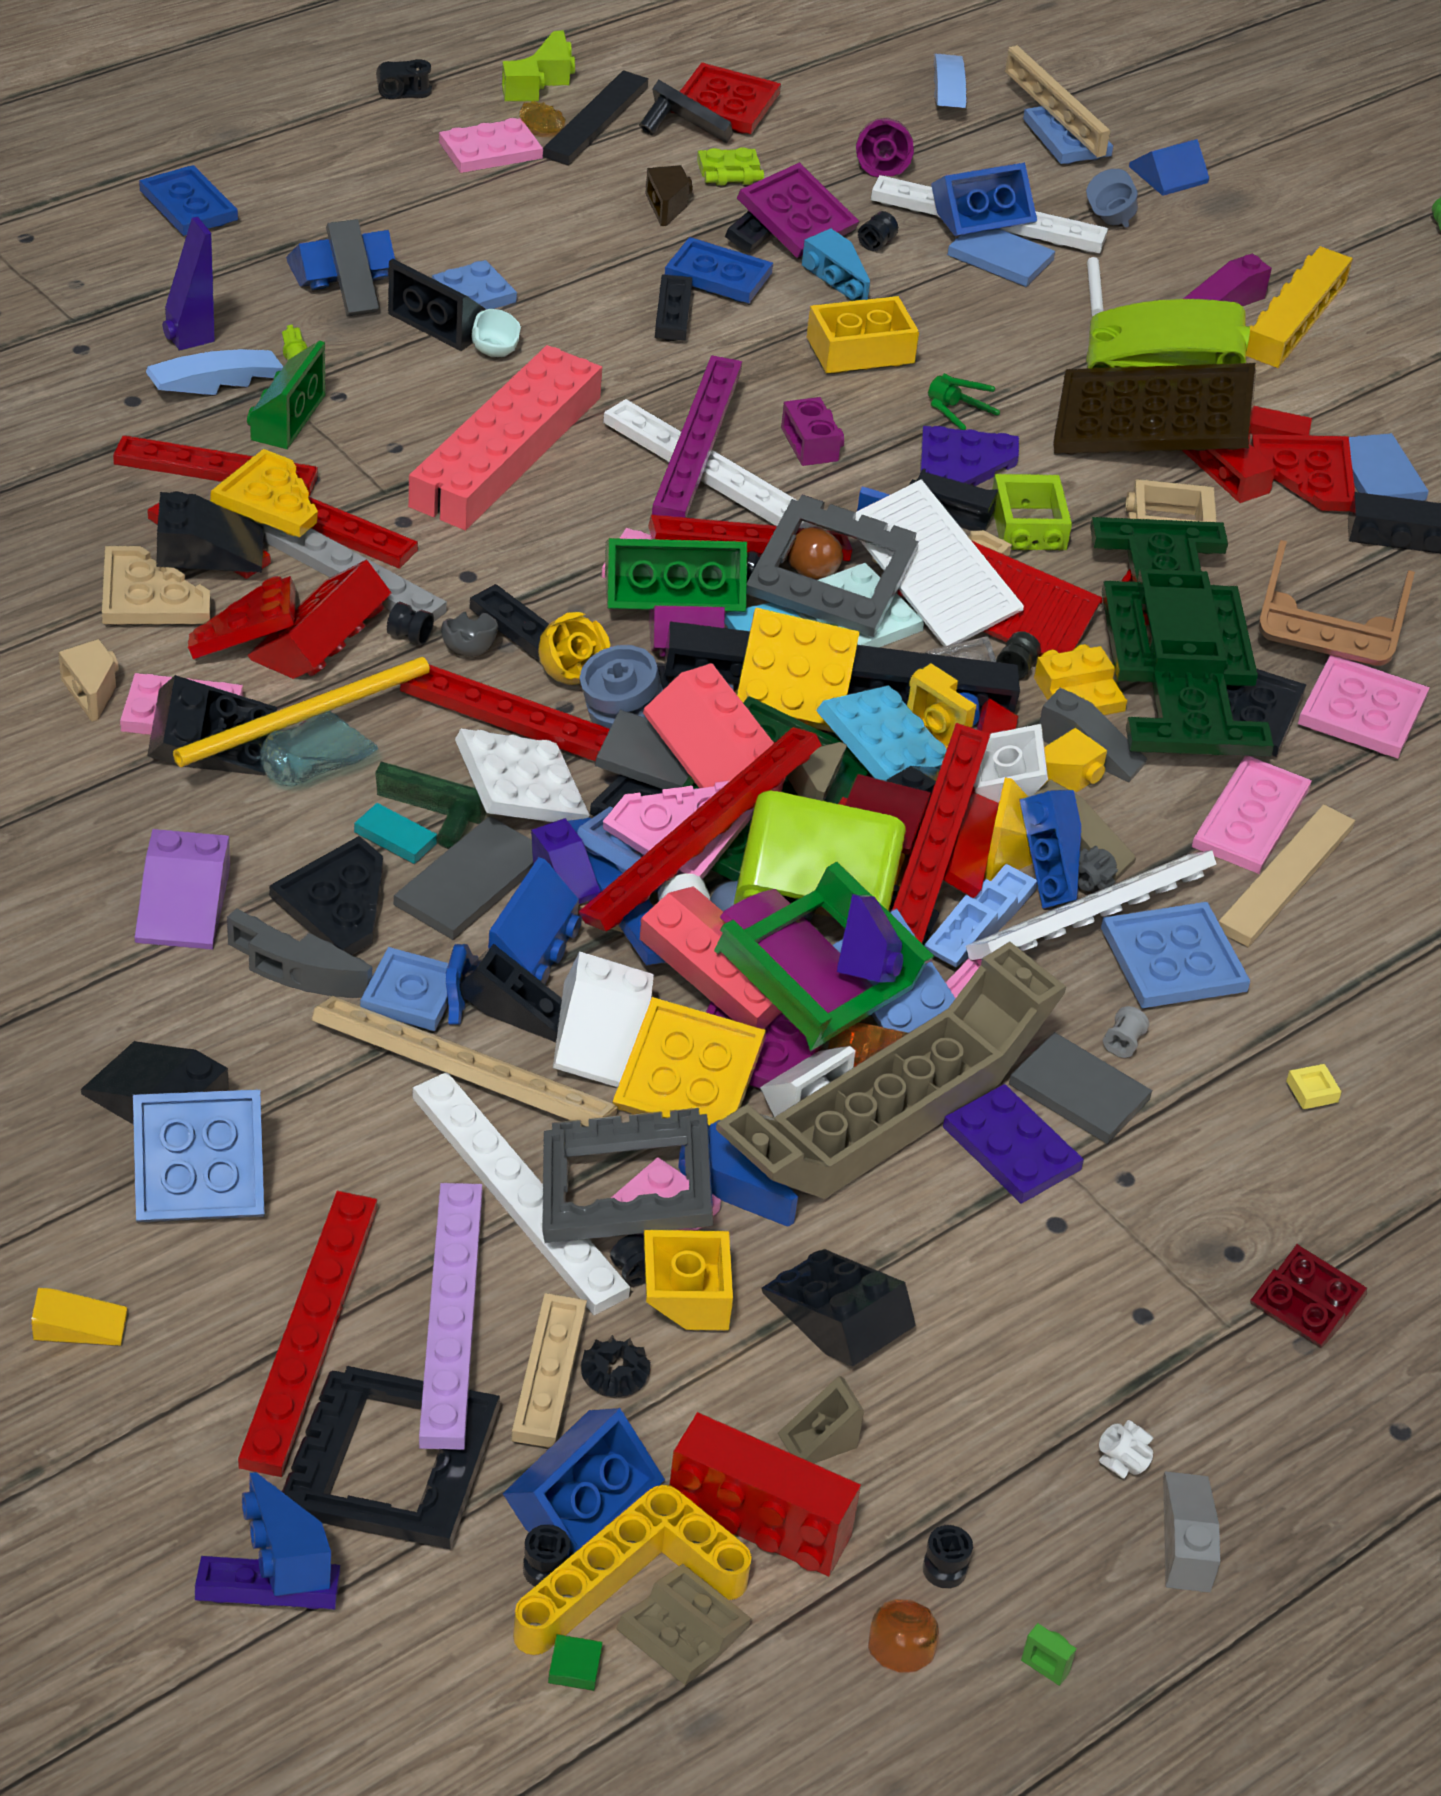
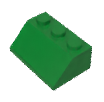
(289, 399)

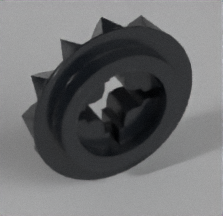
(624, 1379)

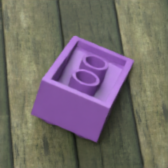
(183, 889)

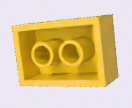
(862, 334)

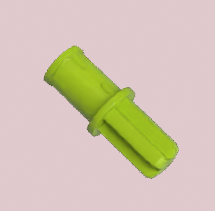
(292, 342)

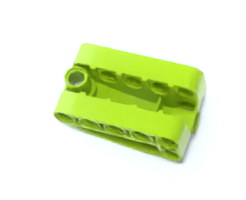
(1168, 334)

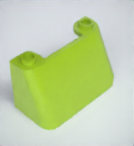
(800, 836)

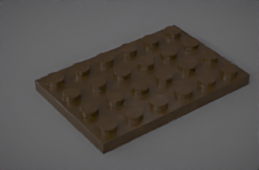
(1156, 408)

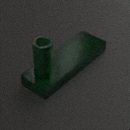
(434, 794)

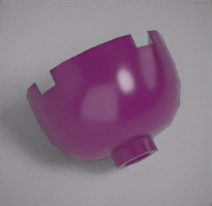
(884, 147)

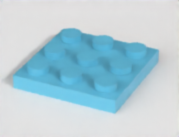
(882, 731)

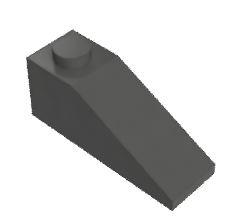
(1068, 711)

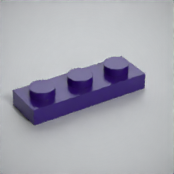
(241, 1582)

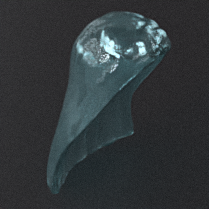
(312, 749)

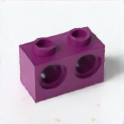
(811, 431)

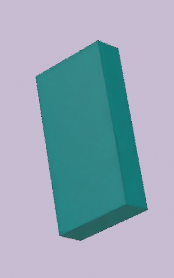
(395, 833)

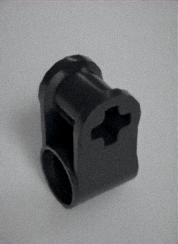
(406, 79)

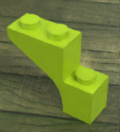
(547, 67)

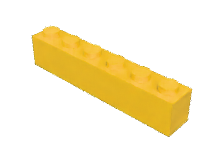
(1298, 306)

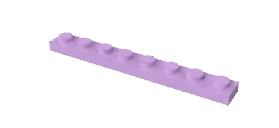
(451, 1318)

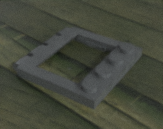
(820, 598)
(646, 1212)

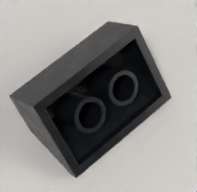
(431, 306)

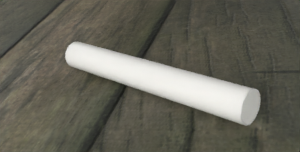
(1095, 285)

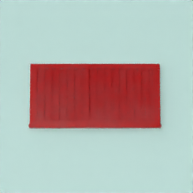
(1052, 610)

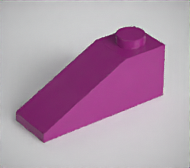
(1238, 281)

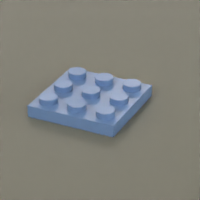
(1175, 954)
(198, 1155)

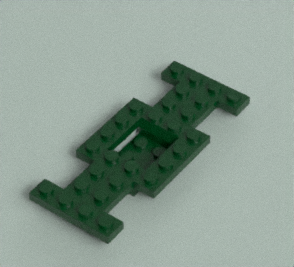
(1195, 643)

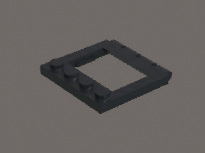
(329, 1438)

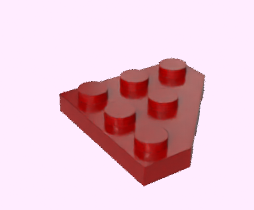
(1311, 467)
(253, 616)

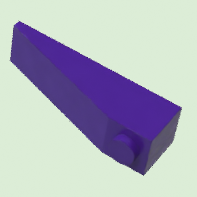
(190, 299)

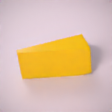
(76, 1319)

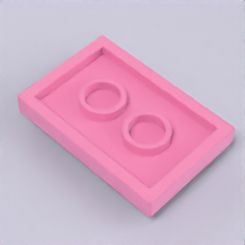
(490, 145)
(142, 701)

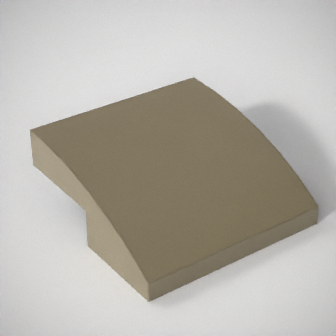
(683, 1624)

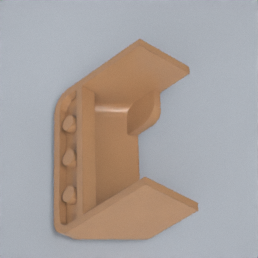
(1362, 643)

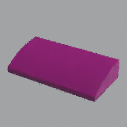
(800, 951)

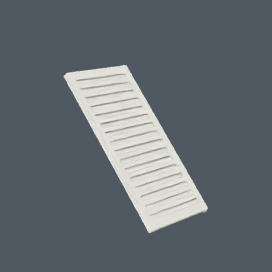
(948, 577)

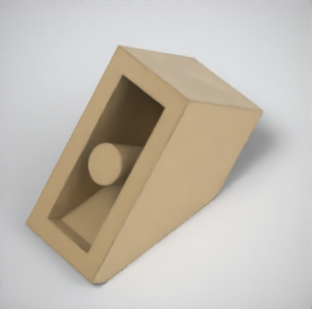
(89, 675)

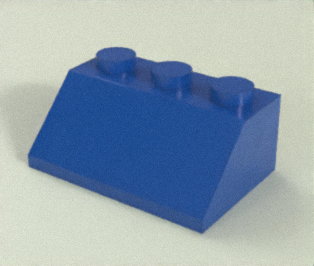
(985, 199)
(315, 267)
(537, 921)
(585, 1478)

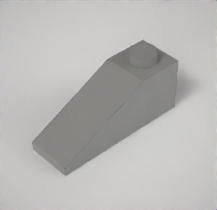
(1190, 1532)

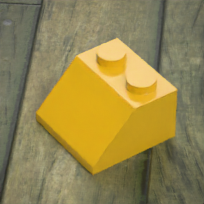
(690, 1277)

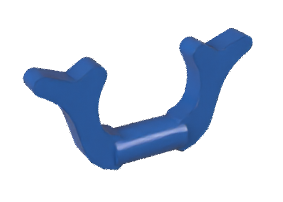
(459, 963)

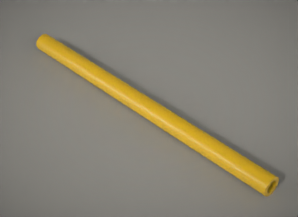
(300, 712)

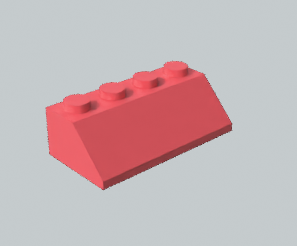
(707, 726)
(684, 934)

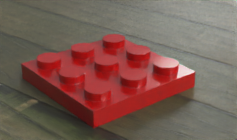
(732, 95)

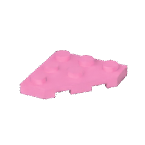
(650, 818)

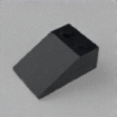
(206, 536)
(153, 1070)

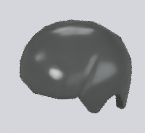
(469, 636)

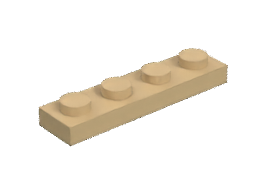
(549, 1371)

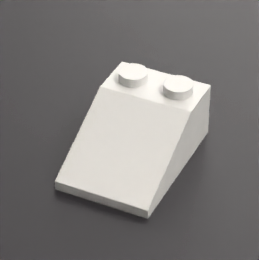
(600, 1017)

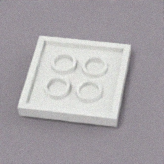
(520, 776)

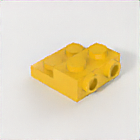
(1084, 673)
(937, 702)

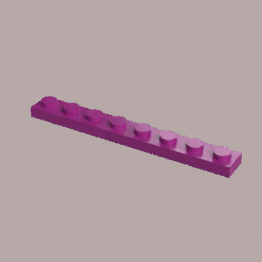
(697, 438)

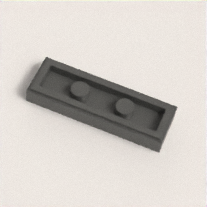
(352, 267)

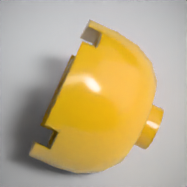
(568, 646)

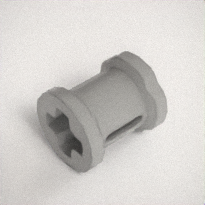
(1128, 1026)

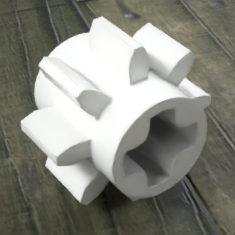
(1126, 1449)

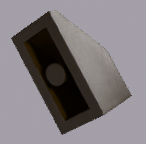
(668, 191)

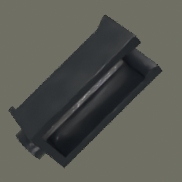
(966, 503)

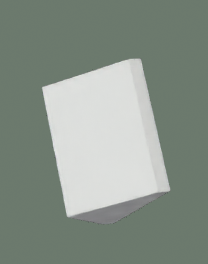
(1013, 755)
(807, 1077)

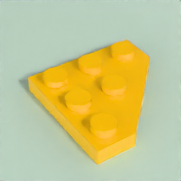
(268, 494)

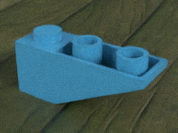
(836, 263)

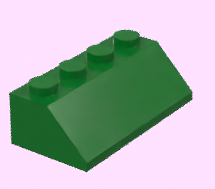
(675, 573)

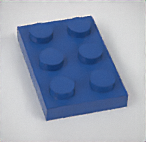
(186, 195)
(720, 269)

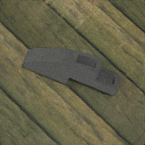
(302, 964)

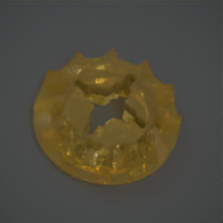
(542, 117)

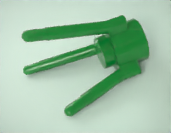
(945, 392)

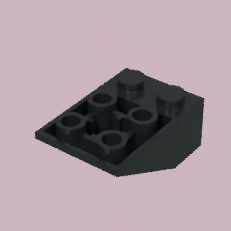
(195, 711)
(842, 1305)

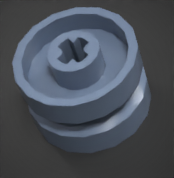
(619, 680)

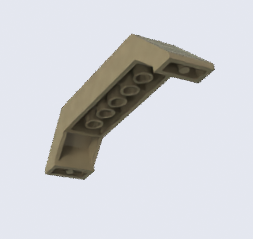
(906, 1085)

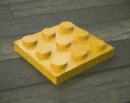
(796, 664)
(688, 1062)

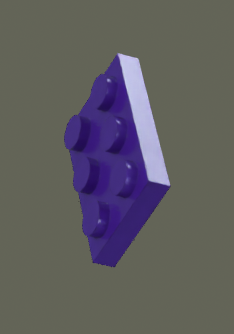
(1013, 1143)

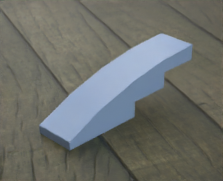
(949, 81)
(206, 371)
(981, 915)

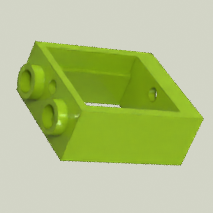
(1031, 492)

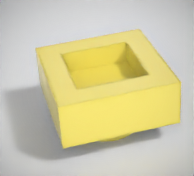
(1313, 1086)

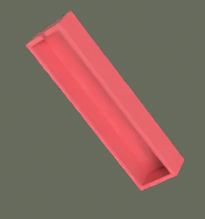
(505, 437)

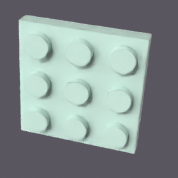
(899, 619)

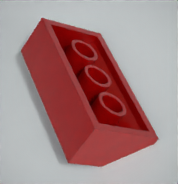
(324, 622)

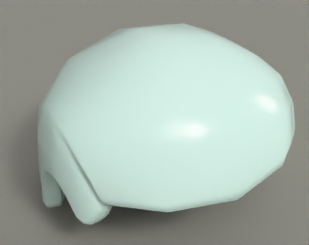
(495, 333)

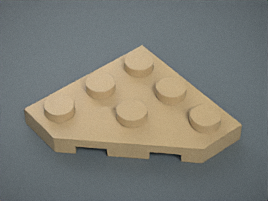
(149, 594)

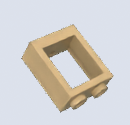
(1171, 498)

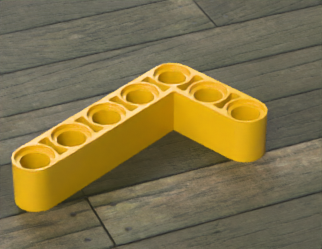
(624, 1559)

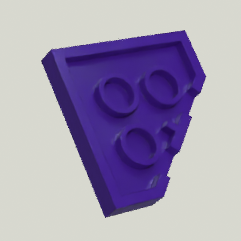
(967, 454)

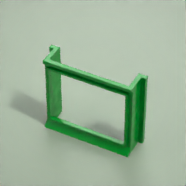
(818, 1026)

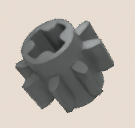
(1096, 869)

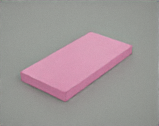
(1252, 814)

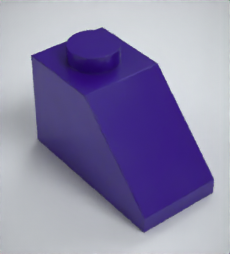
(567, 856)
(870, 943)

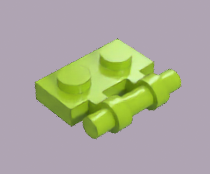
(730, 166)

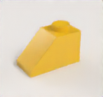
(1075, 760)

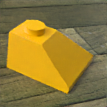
(1009, 836)

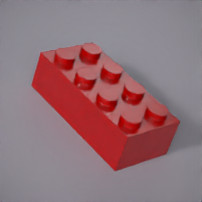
(766, 1493)

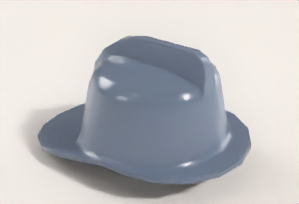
(1113, 196)

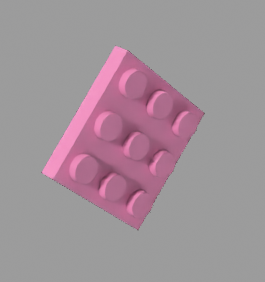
(1363, 706)

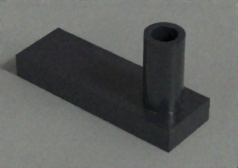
(672, 100)

